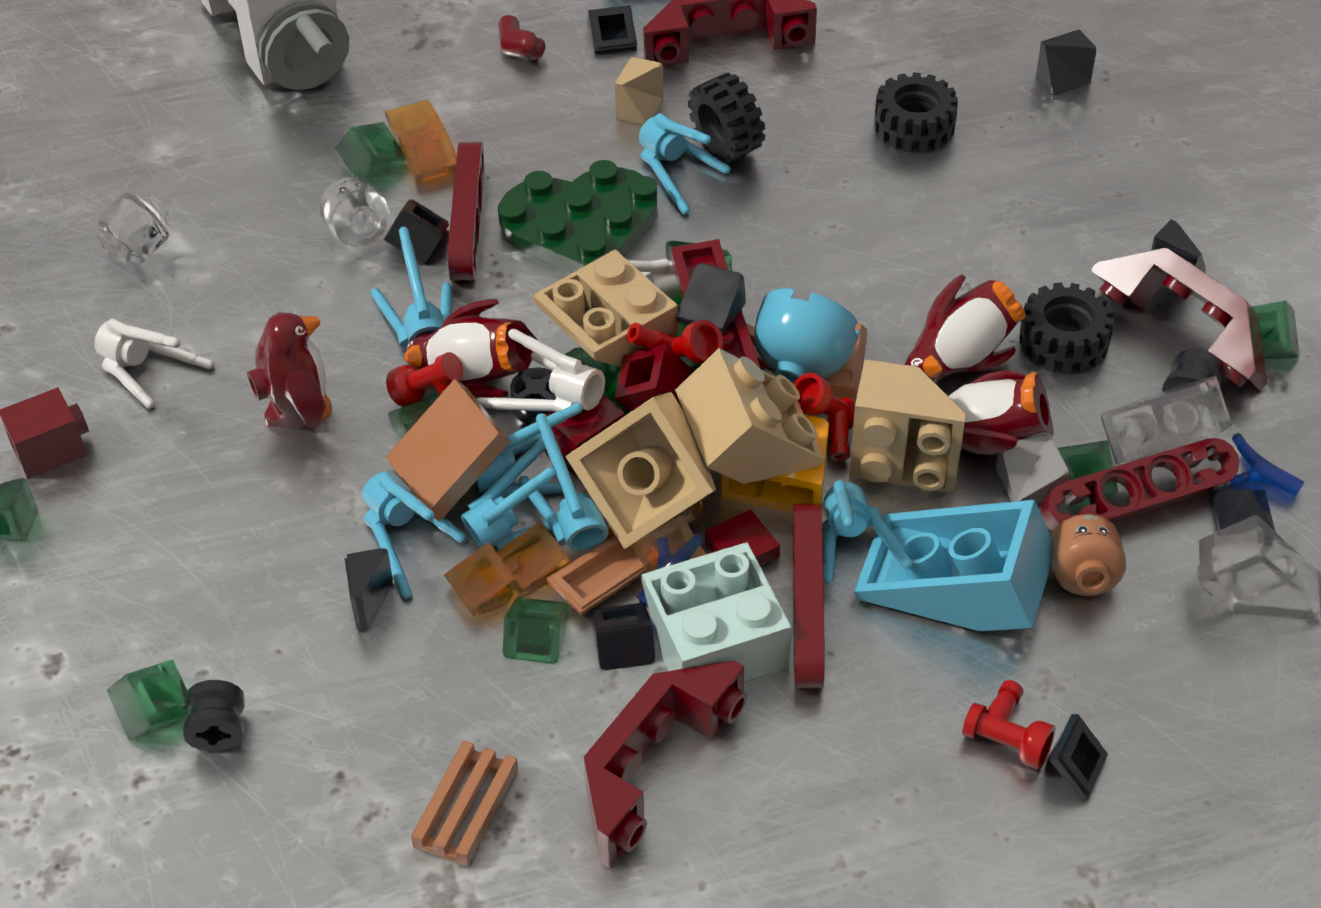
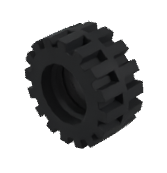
(896, 114)
(728, 116)
(1060, 347)

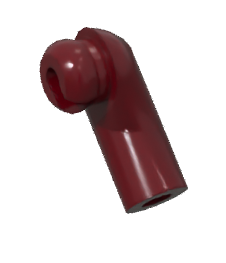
(518, 42)

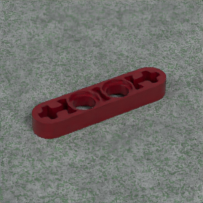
(466, 212)
(1138, 481)
(808, 596)

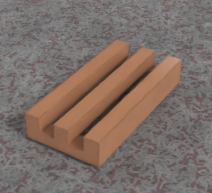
(483, 763)

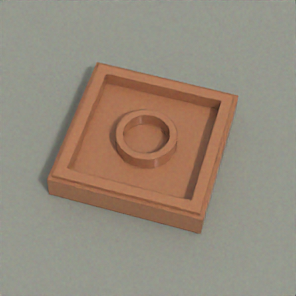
(447, 449)

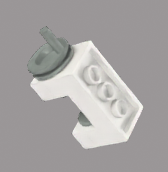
(289, 39)

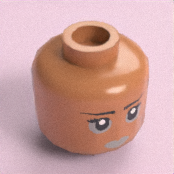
(1087, 550)

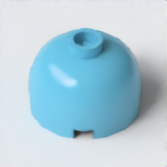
(804, 335)

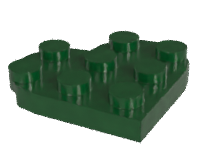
(581, 218)

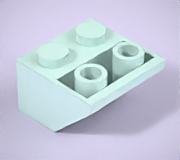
(718, 613)

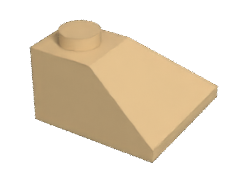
(643, 469)

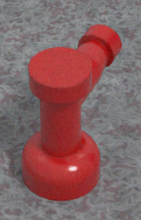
(697, 340)
(408, 385)
(816, 399)
(993, 723)

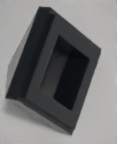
(1237, 505)
(1078, 756)

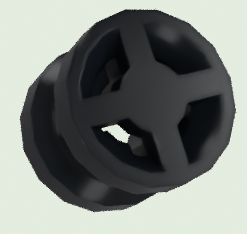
(1193, 366)
(530, 384)
(214, 715)

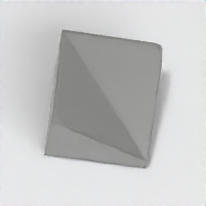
(1032, 468)

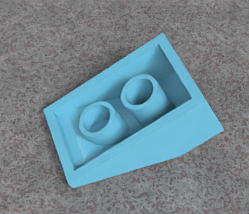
(969, 565)

